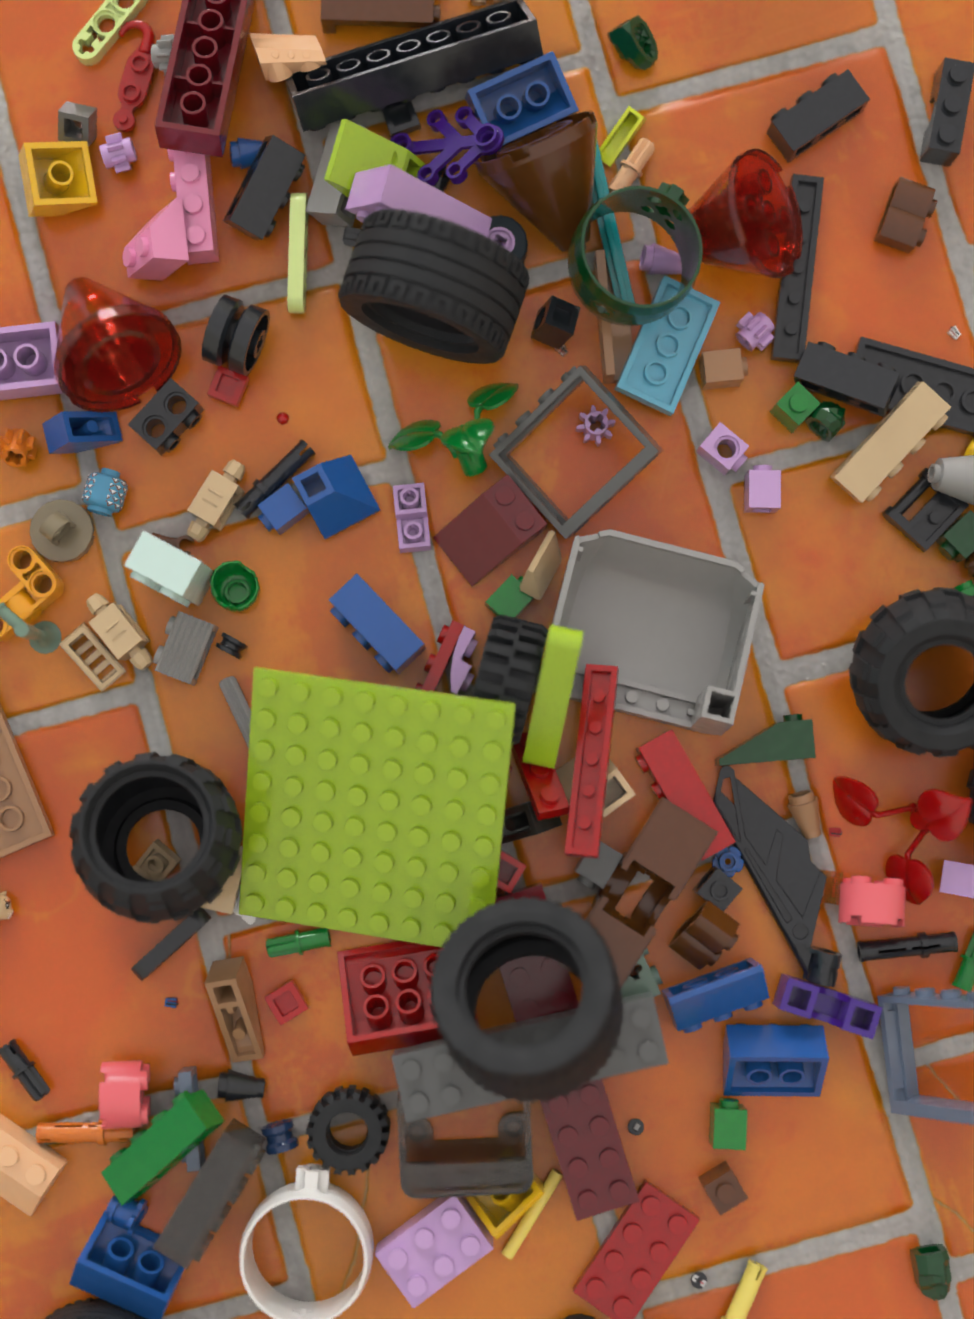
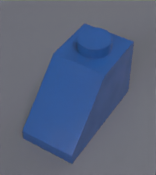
(81, 431)

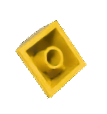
(57, 177)

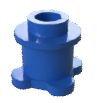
(128, 1214)

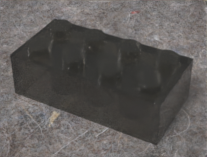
(206, 1200)

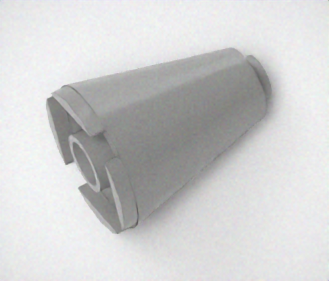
(954, 477)

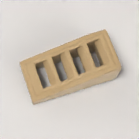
(66, 645)

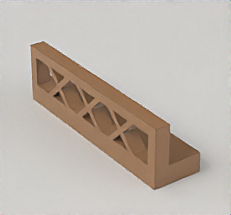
(613, 338)

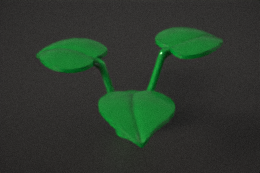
(466, 440)

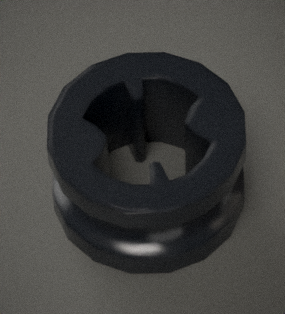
(231, 646)

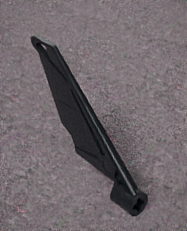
(782, 872)

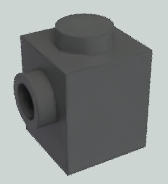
(598, 871)

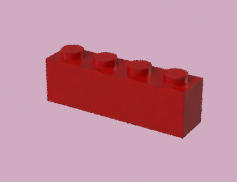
(681, 785)

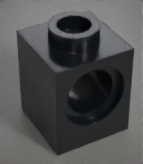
(555, 322)
(717, 888)

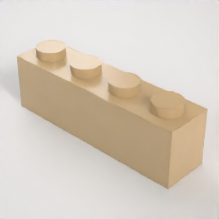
(890, 442)

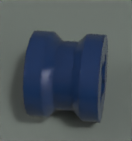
(279, 1136)

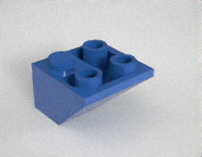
(336, 495)

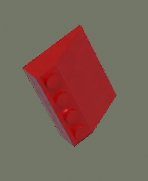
(388, 996)

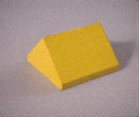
(502, 1211)

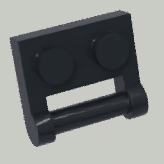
(930, 520)

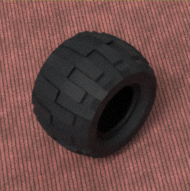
(881, 666)
(123, 798)

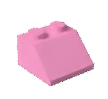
(159, 245)

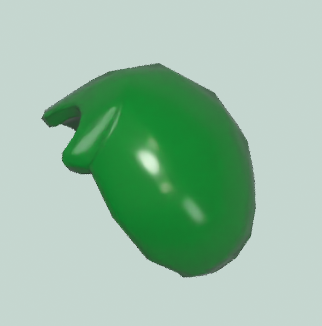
(234, 586)

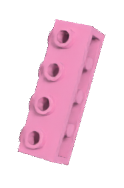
(194, 185)

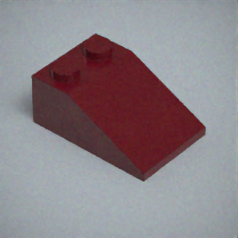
(490, 530)

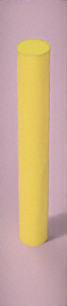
(531, 1215)

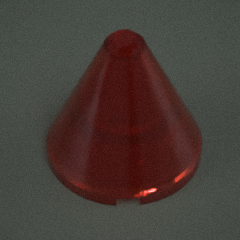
(111, 347)

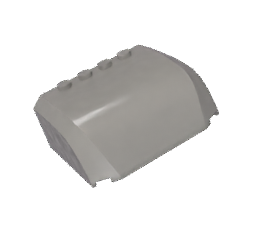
(668, 621)

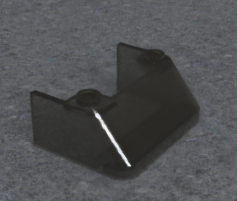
(465, 1165)

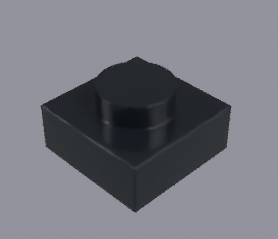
(400, 118)

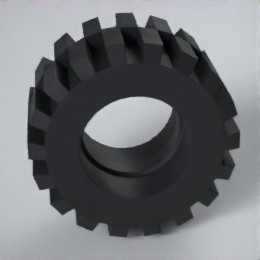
(339, 1155)

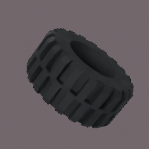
(511, 665)

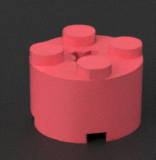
(872, 903)
(122, 1094)

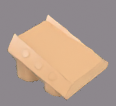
(286, 54)

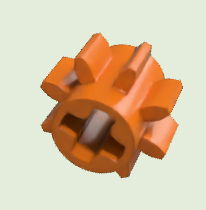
(17, 447)

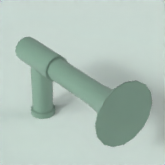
(43, 636)

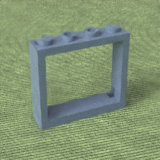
(900, 1056)

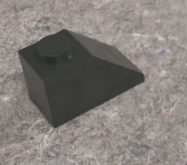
(522, 822)

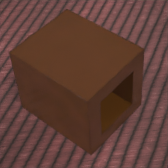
(723, 1188)

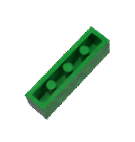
(161, 1146)

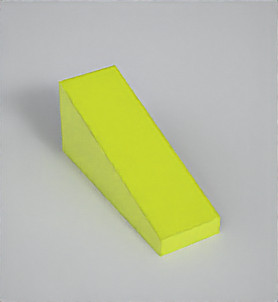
(621, 135)

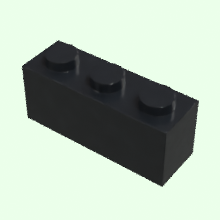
(817, 114)
(265, 188)
(847, 378)

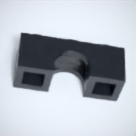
(951, 100)

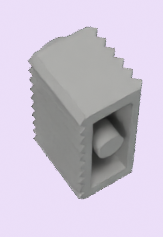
(185, 647)

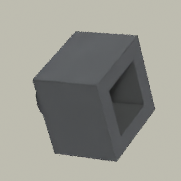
(77, 123)

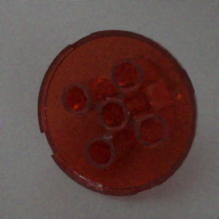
(750, 218)

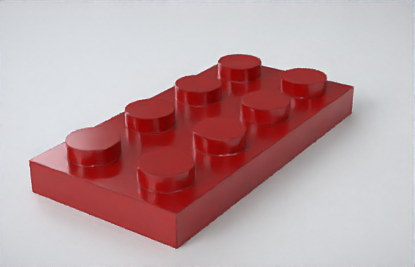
(636, 1254)

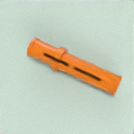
(81, 1132)

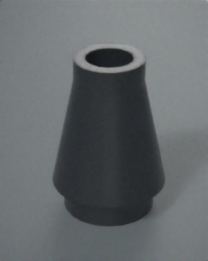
(239, 1086)

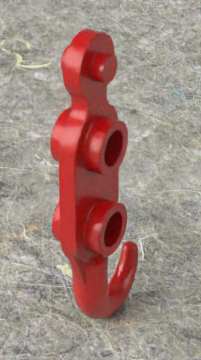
(135, 78)

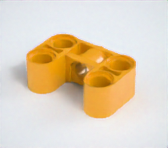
(26, 597)

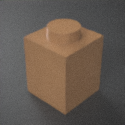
(722, 368)

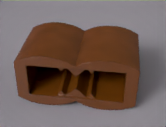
(905, 215)
(705, 936)

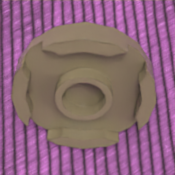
(62, 531)

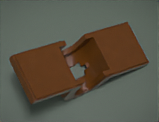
(666, 851)

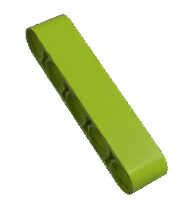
(552, 696)

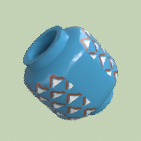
(105, 492)

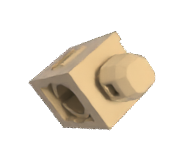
(215, 500)
(119, 631)

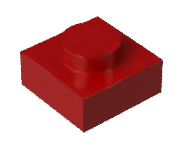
(228, 386)
(286, 1002)

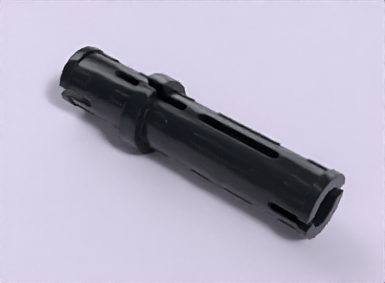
(274, 478)
(907, 946)

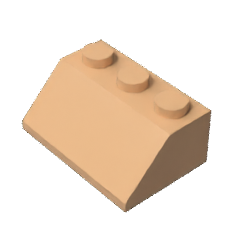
(26, 1167)

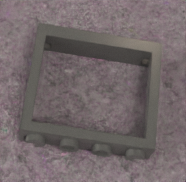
(530, 421)

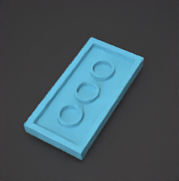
(667, 349)

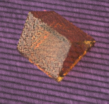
(832, 886)

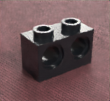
(159, 411)

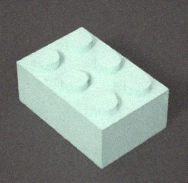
(169, 570)

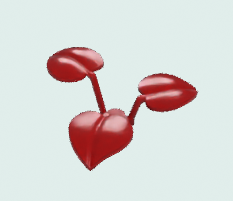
(935, 813)

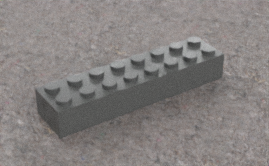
(436, 1085)

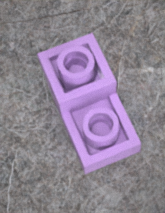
(411, 518)
(460, 671)

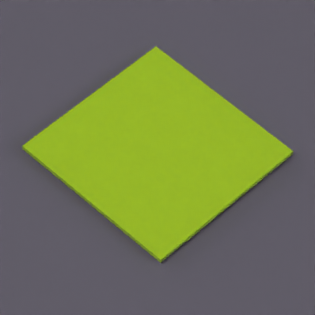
(372, 806)

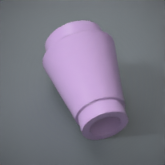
(659, 260)

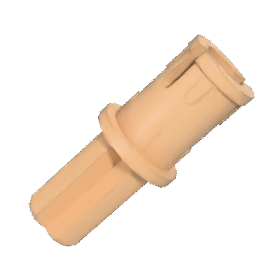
(633, 165)

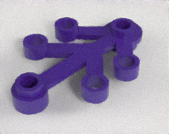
(485, 141)

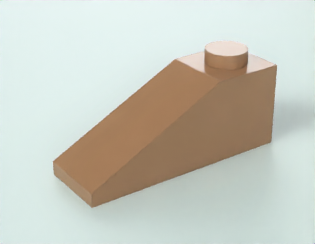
(235, 1008)

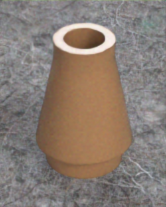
(805, 811)

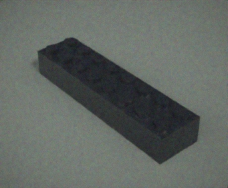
(416, 63)

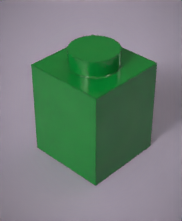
(795, 407)
(509, 599)
(728, 1124)

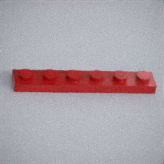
(591, 761)

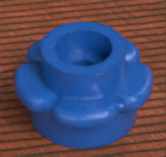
(736, 862)

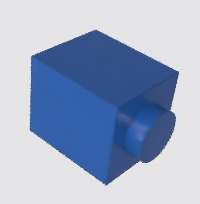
(282, 510)

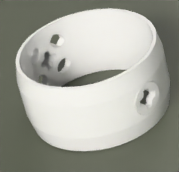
(311, 1184)

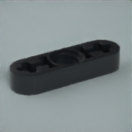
(171, 943)

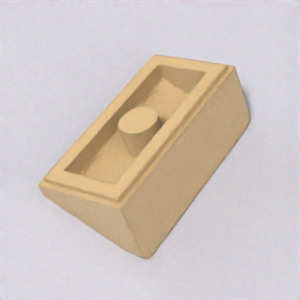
(542, 567)

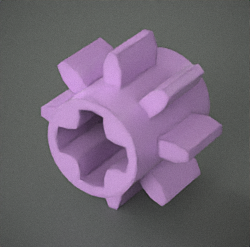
(118, 152)
(755, 331)
(592, 417)

